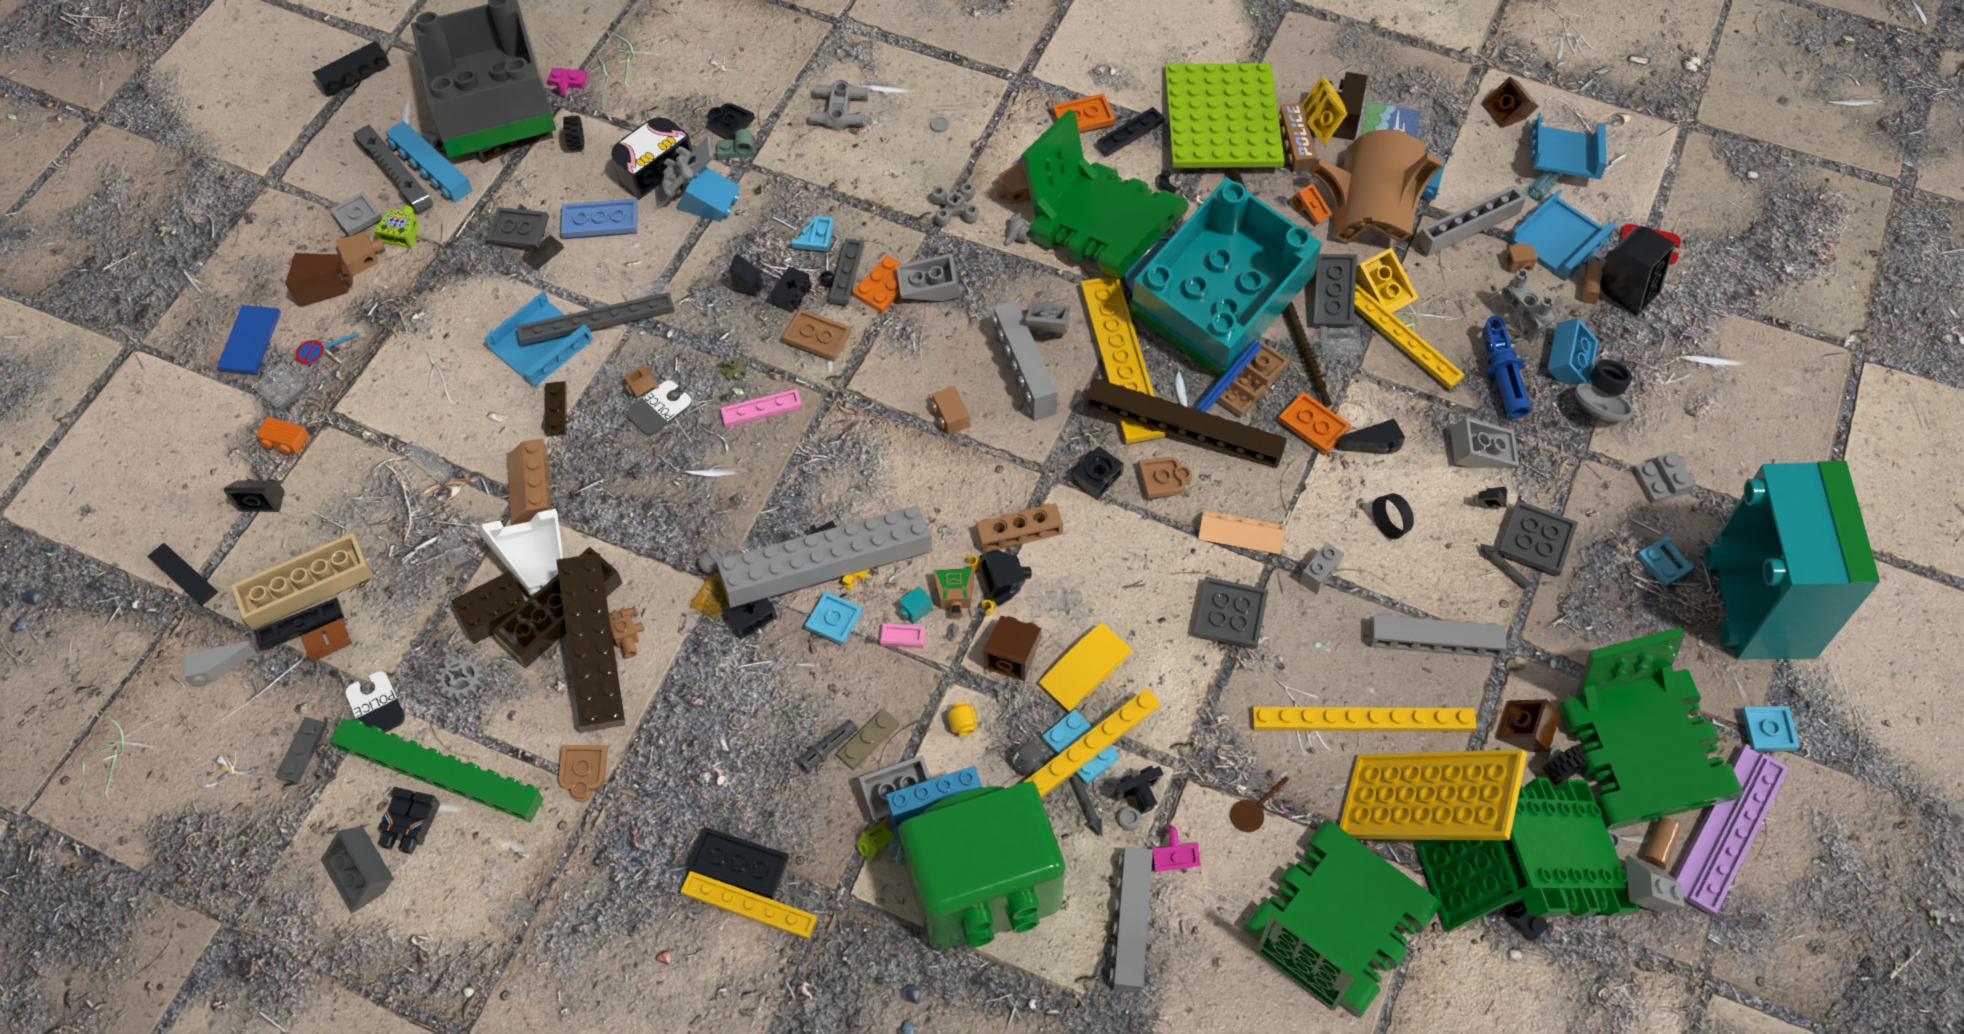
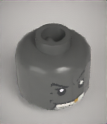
(1028, 758)

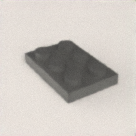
(517, 227)

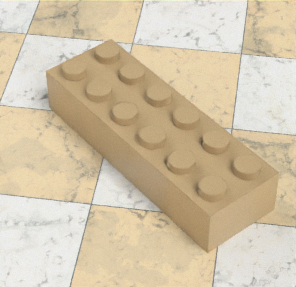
(302, 581)

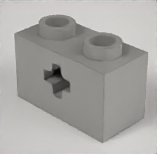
(1321, 568)

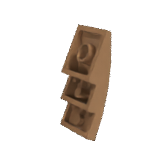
(1253, 380)

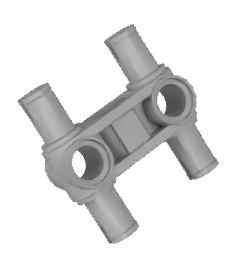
(838, 112)
(1527, 305)

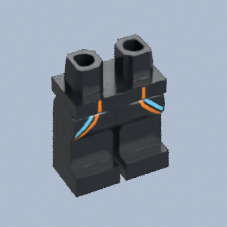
(407, 819)

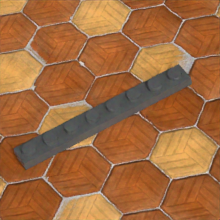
(595, 318)

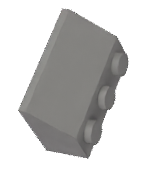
(891, 779)

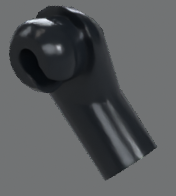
(1164, 182)

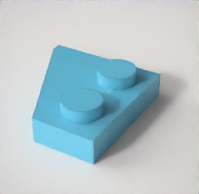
(816, 235)

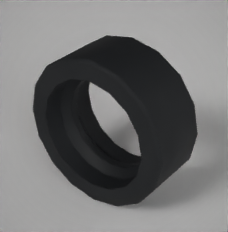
(1611, 377)

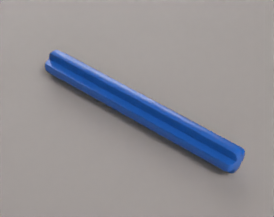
(1229, 376)

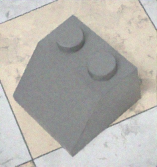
(1652, 886)

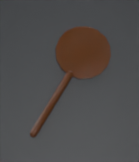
(1248, 815)

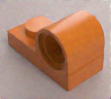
(1311, 201)

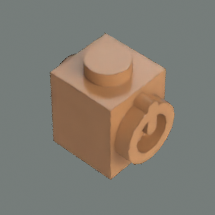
(1521, 256)

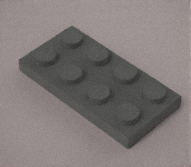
(1335, 290)

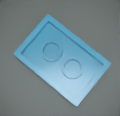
(1067, 733)

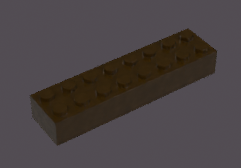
(590, 643)

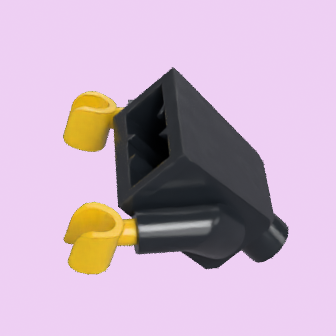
(1001, 576)

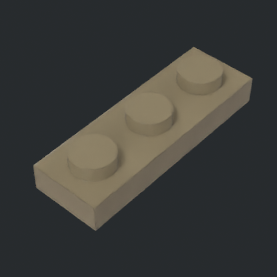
(868, 739)

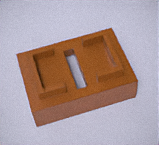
(315, 642)

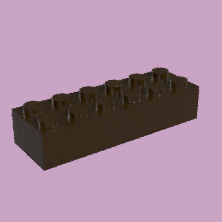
(541, 618)

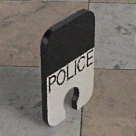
(378, 708)

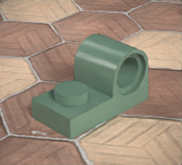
(737, 148)

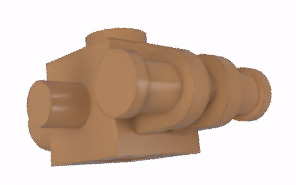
(625, 631)

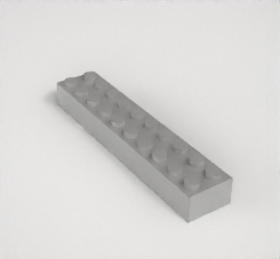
(824, 556)

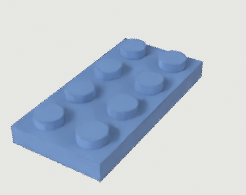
(599, 218)

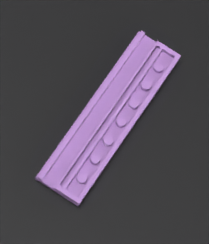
(1729, 831)

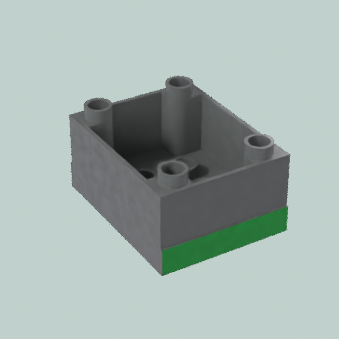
(481, 77)

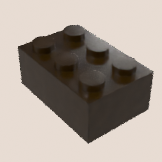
(1352, 97)
(488, 606)

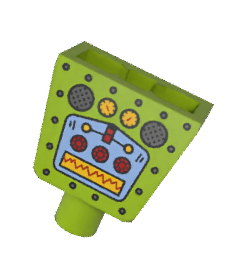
(398, 228)

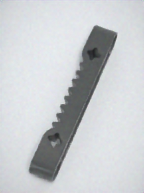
(398, 173)

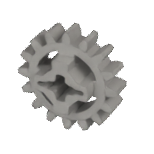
(460, 677)

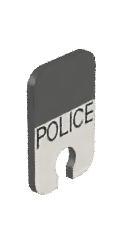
(656, 410)

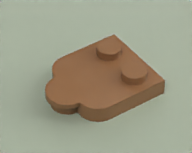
(1163, 476)
(582, 769)

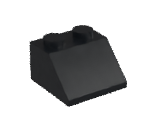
(255, 495)

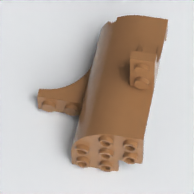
(1378, 184)

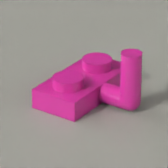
(566, 78)
(1175, 855)

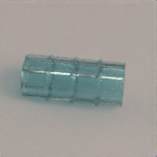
(1543, 184)

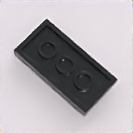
(738, 862)

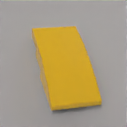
(1324, 110)
(1086, 666)

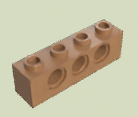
(1012, 536)

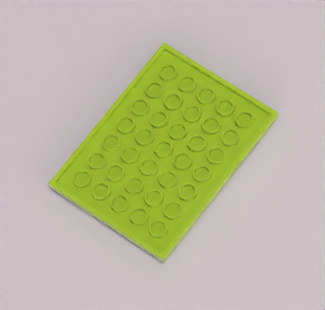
(1223, 115)

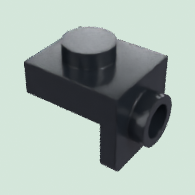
(1530, 925)

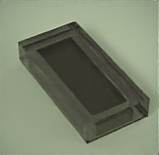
(547, 250)

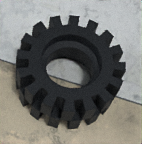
(573, 132)
(1565, 765)

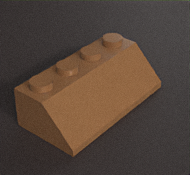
(528, 480)

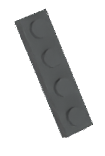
(846, 271)

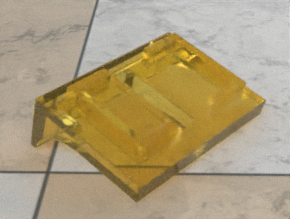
(707, 603)

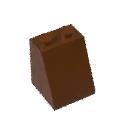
(317, 278)
(1012, 647)

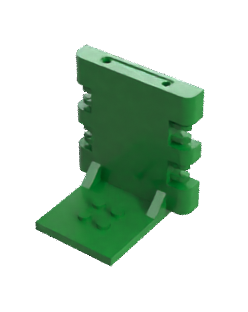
(1091, 204)
(1644, 733)
(1553, 861)
(1340, 919)

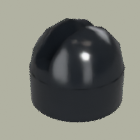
(827, 279)

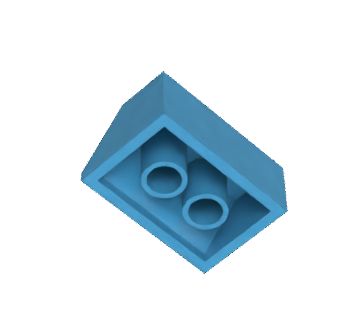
(1572, 353)

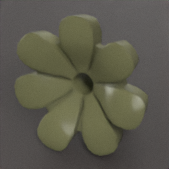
(734, 368)

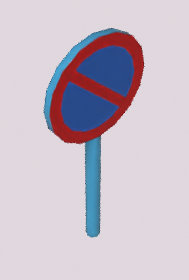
(313, 350)

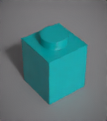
(915, 605)

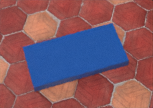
(248, 339)

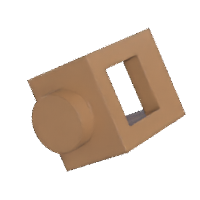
(640, 381)

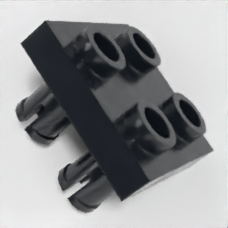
(1140, 787)

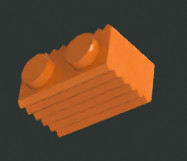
(282, 435)

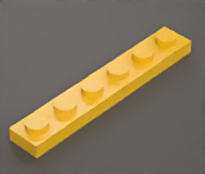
(749, 905)

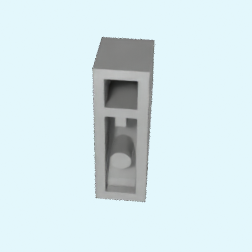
(213, 663)

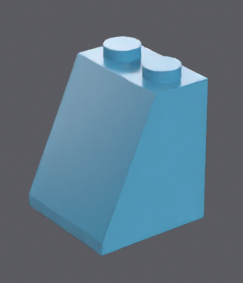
(709, 195)

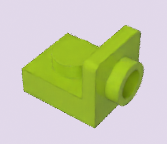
(874, 841)

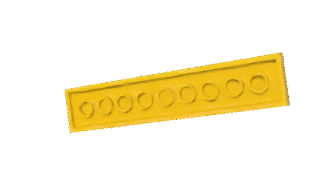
(1118, 346)

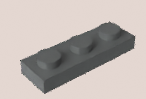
(301, 750)

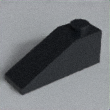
(1375, 439)

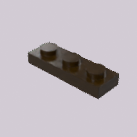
(555, 408)

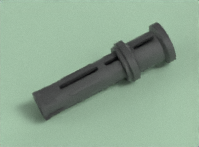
(819, 752)

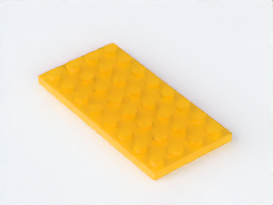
(1434, 795)

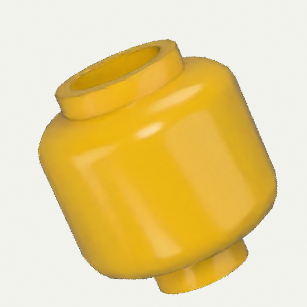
(962, 718)

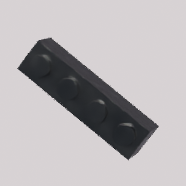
(351, 68)

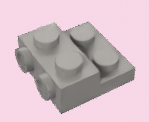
(1665, 477)

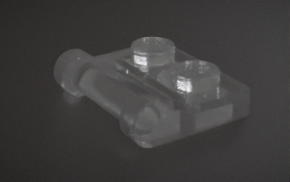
(1340, 347)

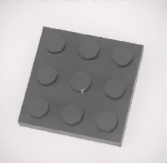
(1538, 538)
(1231, 612)

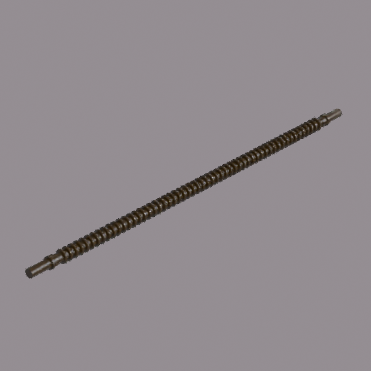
(1297, 327)

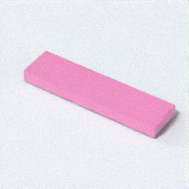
(761, 407)

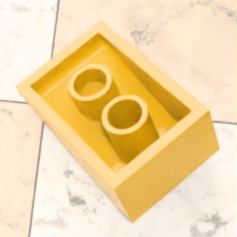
(1386, 281)

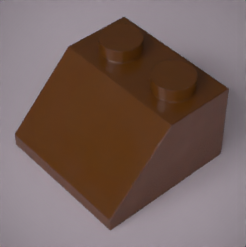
(1510, 103)
(1529, 724)

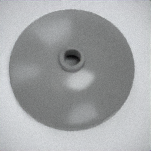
(1603, 405)

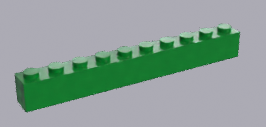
(437, 770)

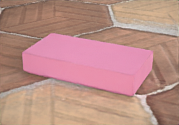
(902, 635)

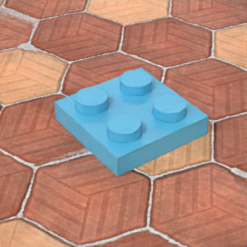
(834, 618)
(1770, 728)

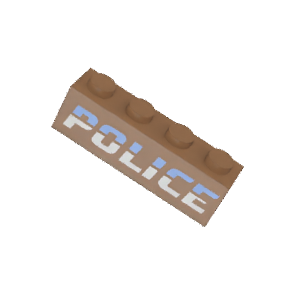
(1297, 137)

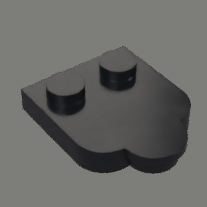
(729, 119)

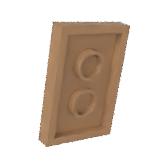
(817, 334)

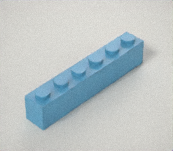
(428, 162)

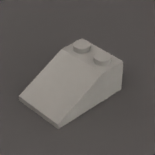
(929, 279)
(1048, 318)
(1483, 445)

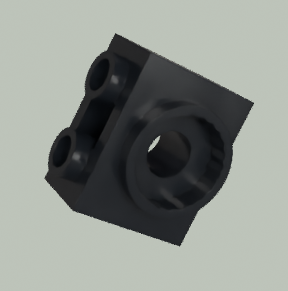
(1097, 461)

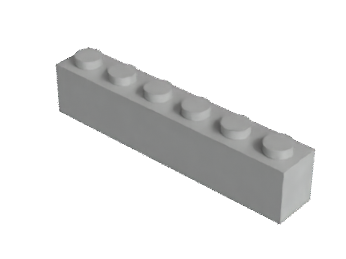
(1471, 220)
(1438, 636)
(1133, 920)

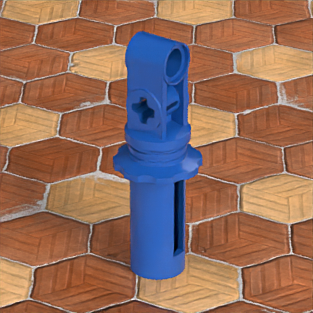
(1505, 368)

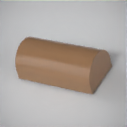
(1592, 282)
(1661, 842)

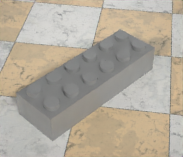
(1024, 360)

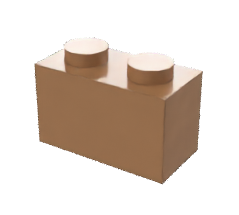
(951, 410)

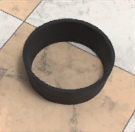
(1382, 520)

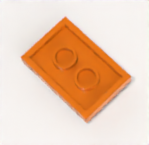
(1090, 112)
(880, 286)
(1314, 422)

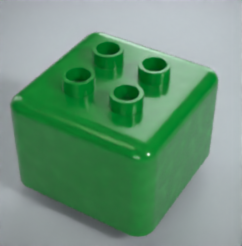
(983, 864)

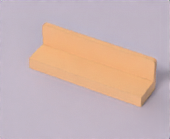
(1242, 532)

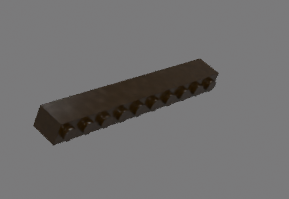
(1185, 422)

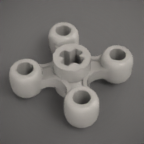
(955, 204)

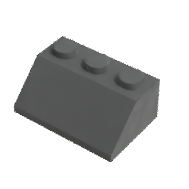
(356, 868)

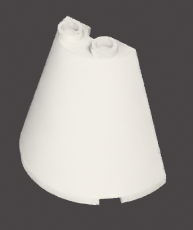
(527, 548)

